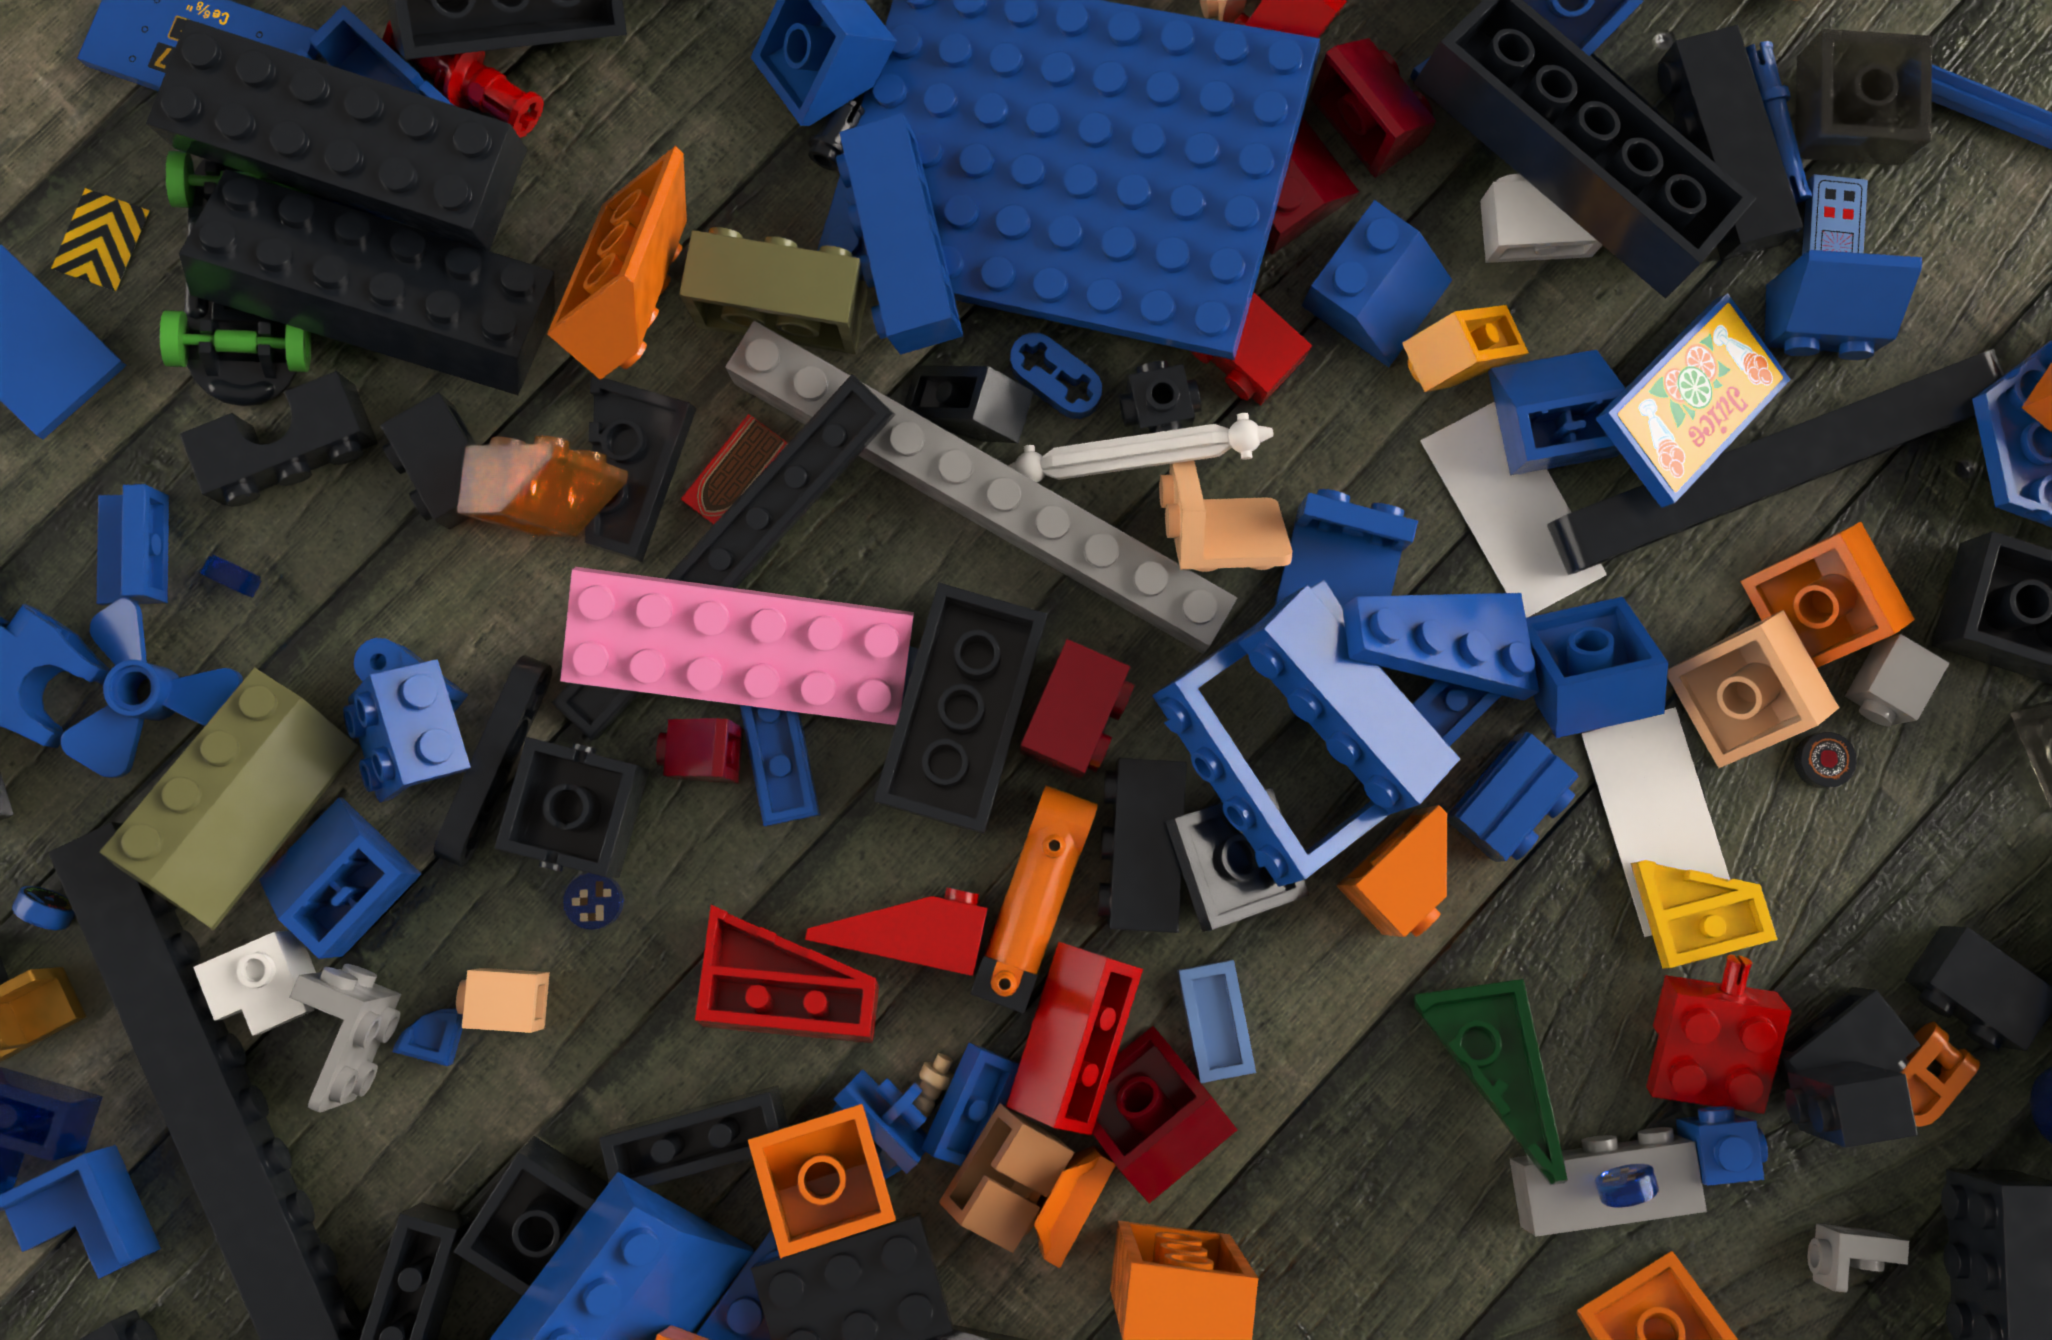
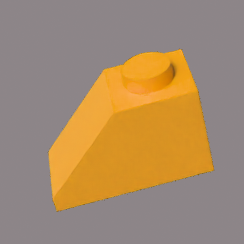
(1463, 347)

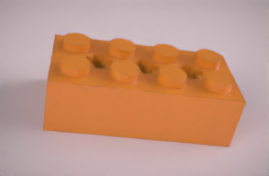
(1181, 1284)

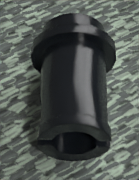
(827, 142)

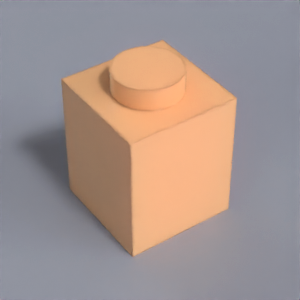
(503, 1000)

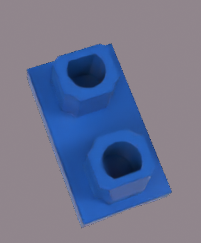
(891, 1119)

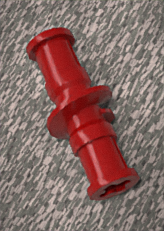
(469, 82)

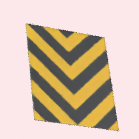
(100, 239)

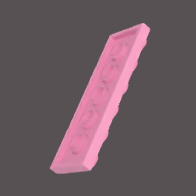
(735, 646)

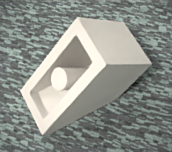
(1528, 226)

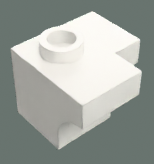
(257, 981)

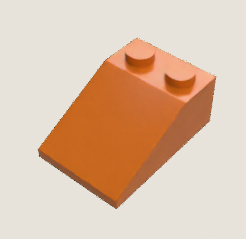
(1655, 1305)

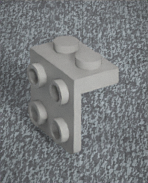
(367, 1021)

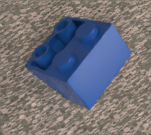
(1551, 410)
(336, 881)

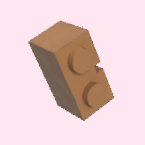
(1005, 1178)

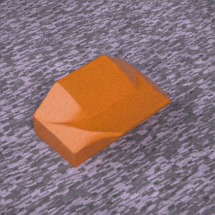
(1071, 1202)

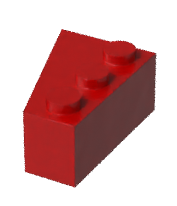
(778, 987)

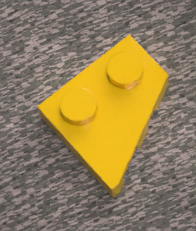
(1699, 913)

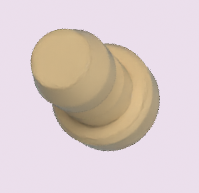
(934, 1079)

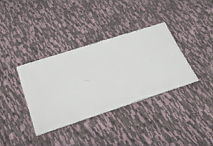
(1505, 510)
(1653, 799)

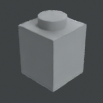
(1896, 681)

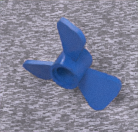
(111, 736)

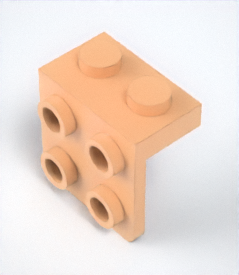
(1221, 531)

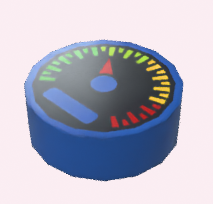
(43, 908)

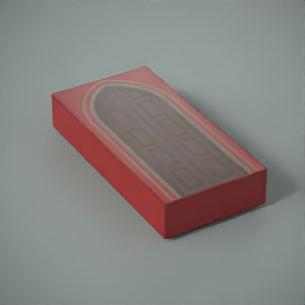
(733, 469)

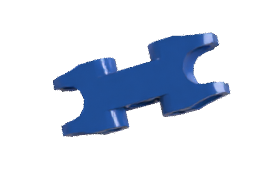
(31, 654)

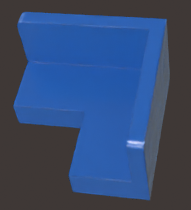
(85, 1195)

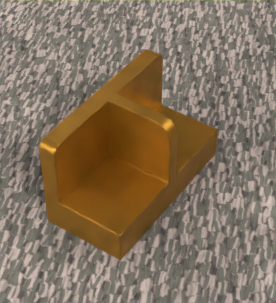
(36, 1008)

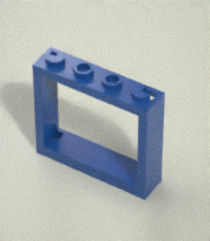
(1224, 767)

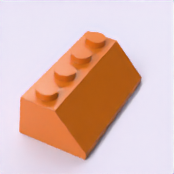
(624, 269)

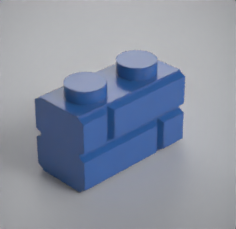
(1513, 798)

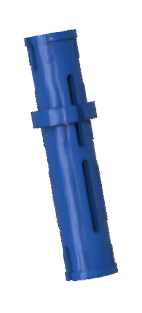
(1774, 99)

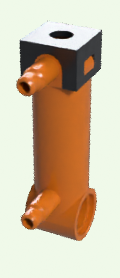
(1034, 899)

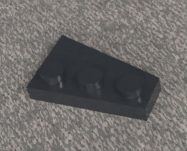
(645, 437)

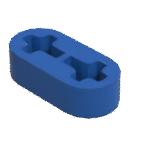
(1063, 365)

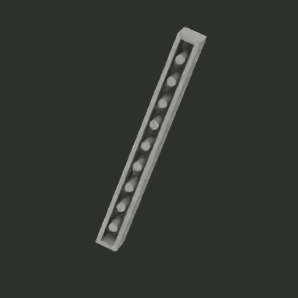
(994, 495)

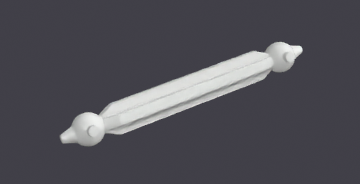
(1143, 450)

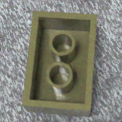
(791, 290)

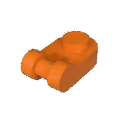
(1930, 1094)

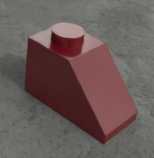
(701, 750)

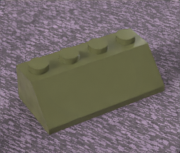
(231, 799)

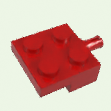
(1718, 1040)

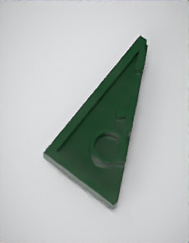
(1497, 1048)

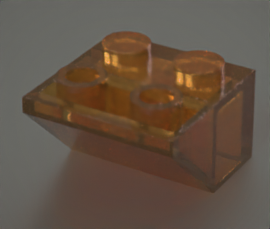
(536, 485)

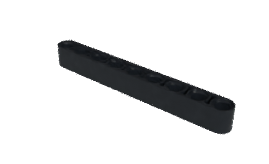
(1778, 463)

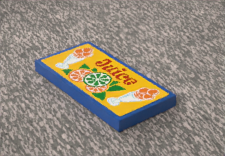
(1693, 400)

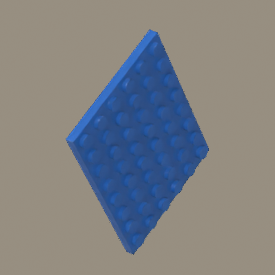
(1095, 158)

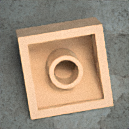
(1752, 690)

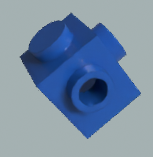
(1726, 1145)

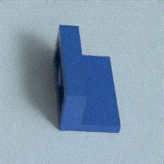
(133, 546)

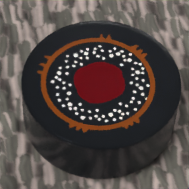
(1825, 760)

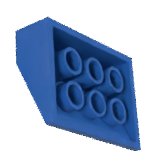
(628, 1272)

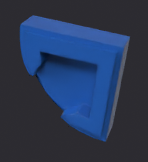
(432, 1037)

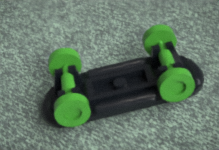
(226, 350)

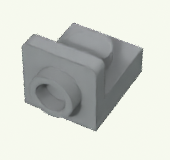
(1841, 1247)

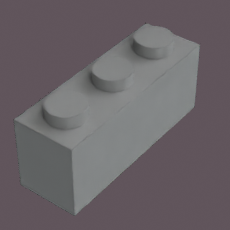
(1577, 1205)

